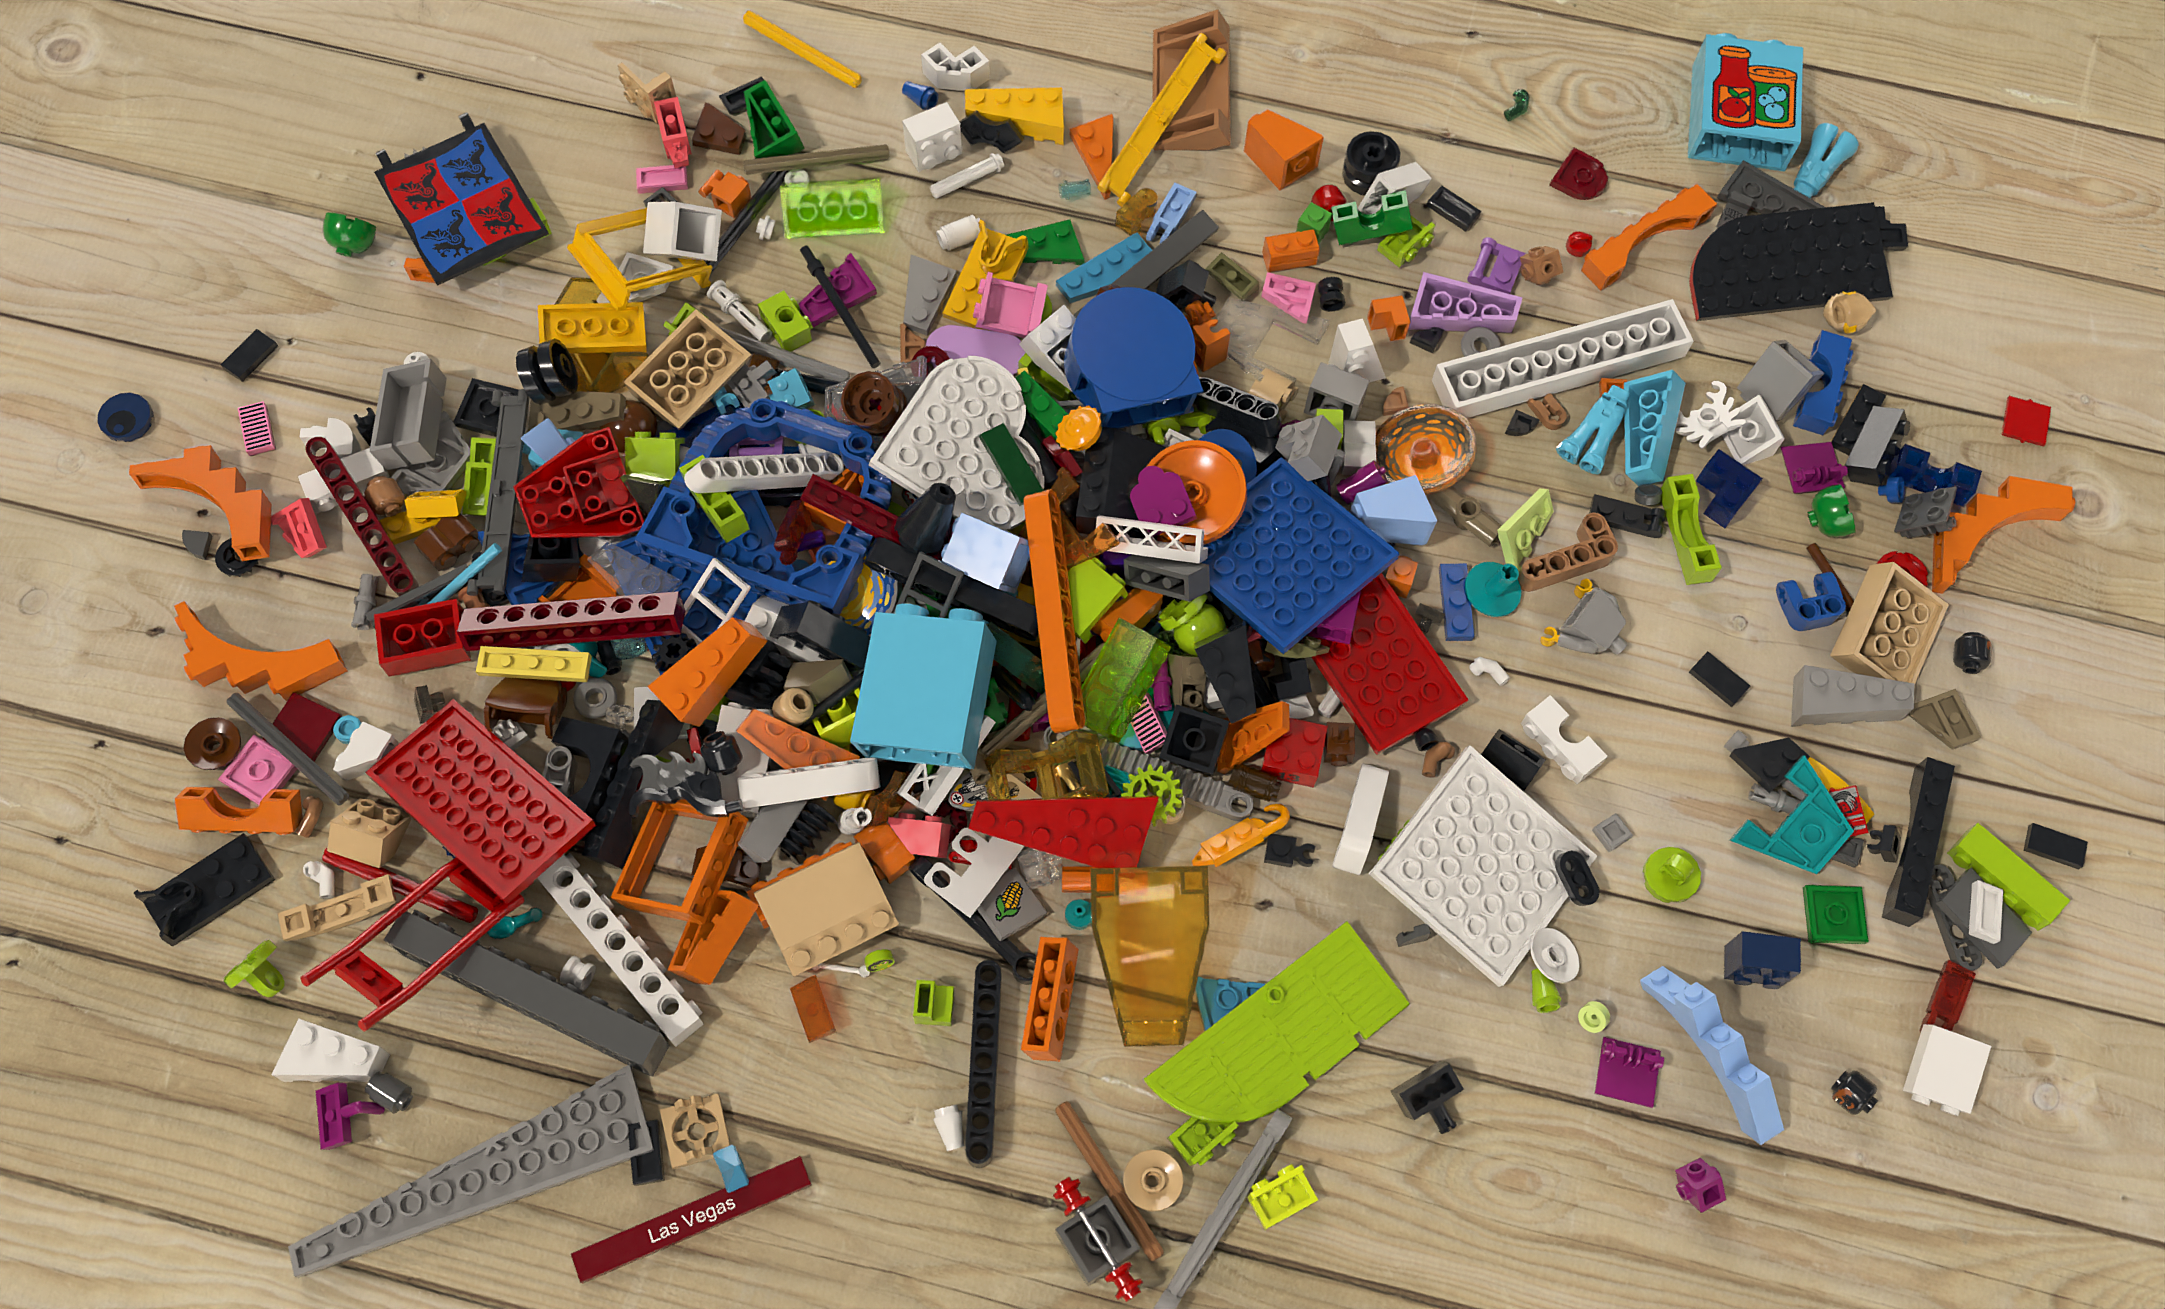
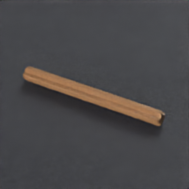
(1109, 1181)

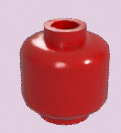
(1327, 197)

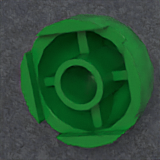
(347, 234)
(1832, 513)

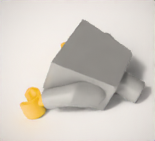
(1592, 624)

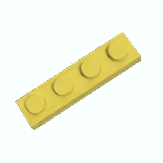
(533, 664)

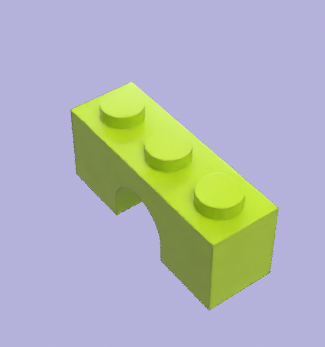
(720, 509)

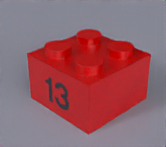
(1297, 753)

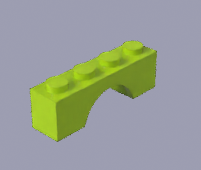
(1695, 554)

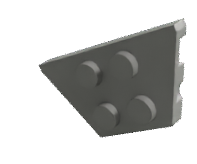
(442, 472)

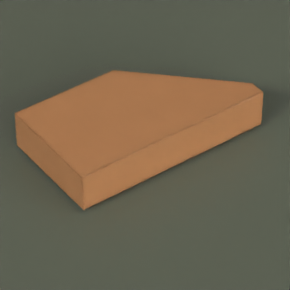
(909, 344)

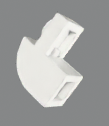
(337, 434)

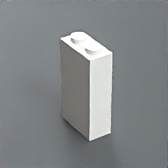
(753, 759)

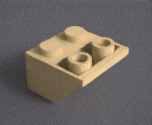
(368, 832)

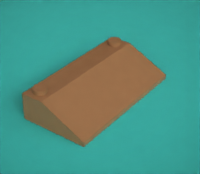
(1205, 113)

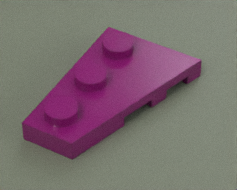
(851, 285)

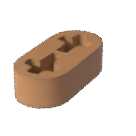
(1543, 410)

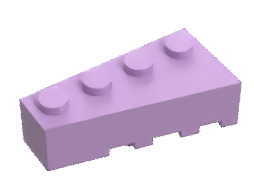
(1462, 306)

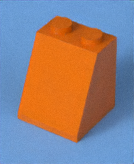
(1282, 147)

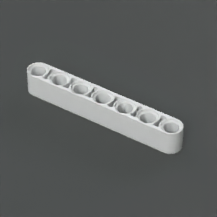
(761, 472)

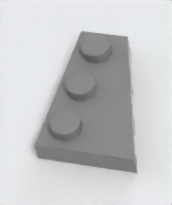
(926, 293)

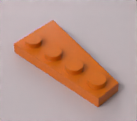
(788, 744)

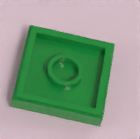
(1835, 914)

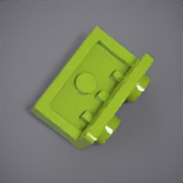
(1405, 245)
(1198, 1137)

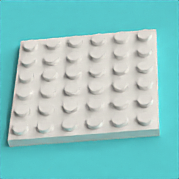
(1480, 865)

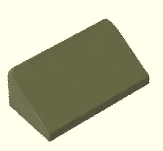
(1232, 277)

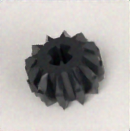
(664, 655)

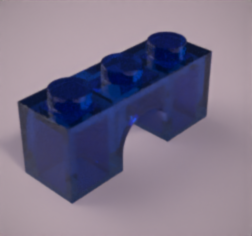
(1920, 475)

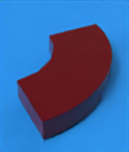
(1061, 457)

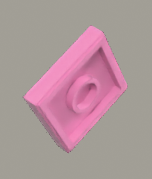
(257, 770)

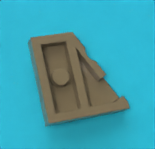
(1946, 719)

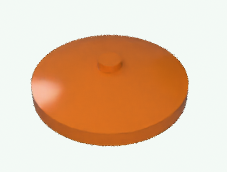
(1212, 483)

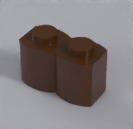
(447, 541)

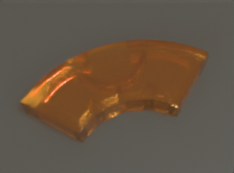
(888, 802)

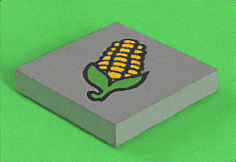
(1010, 906)

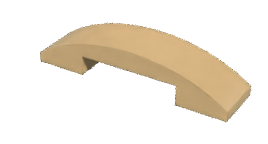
(339, 911)

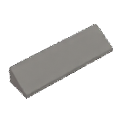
(770, 829)

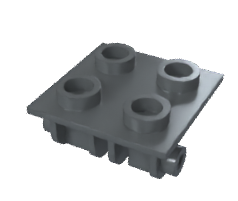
(1926, 513)

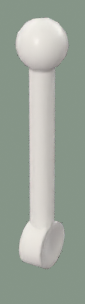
(861, 971)

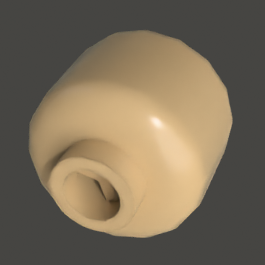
(793, 707)

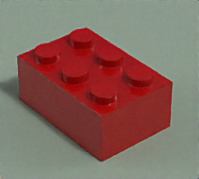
(420, 637)

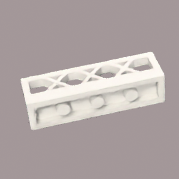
(1150, 547)
(941, 781)

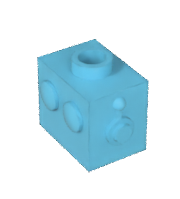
(791, 389)

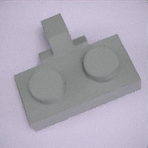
(749, 382)

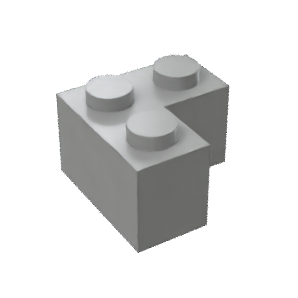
(1309, 446)

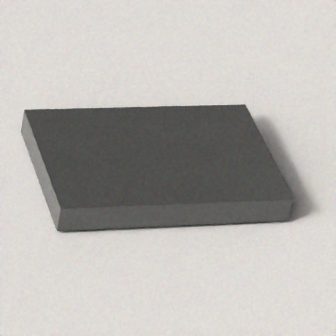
(1956, 906)

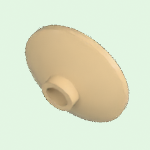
(1158, 1165)

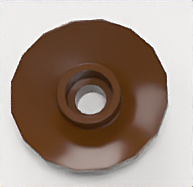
(204, 736)

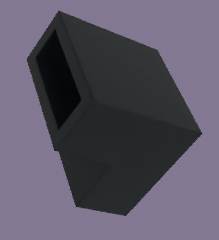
(1292, 681)

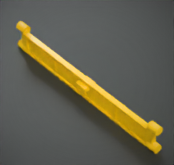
(1158, 117)

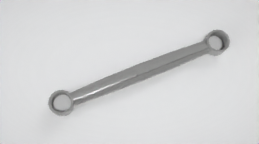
(1225, 1211)

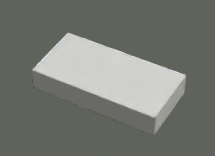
(1986, 912)

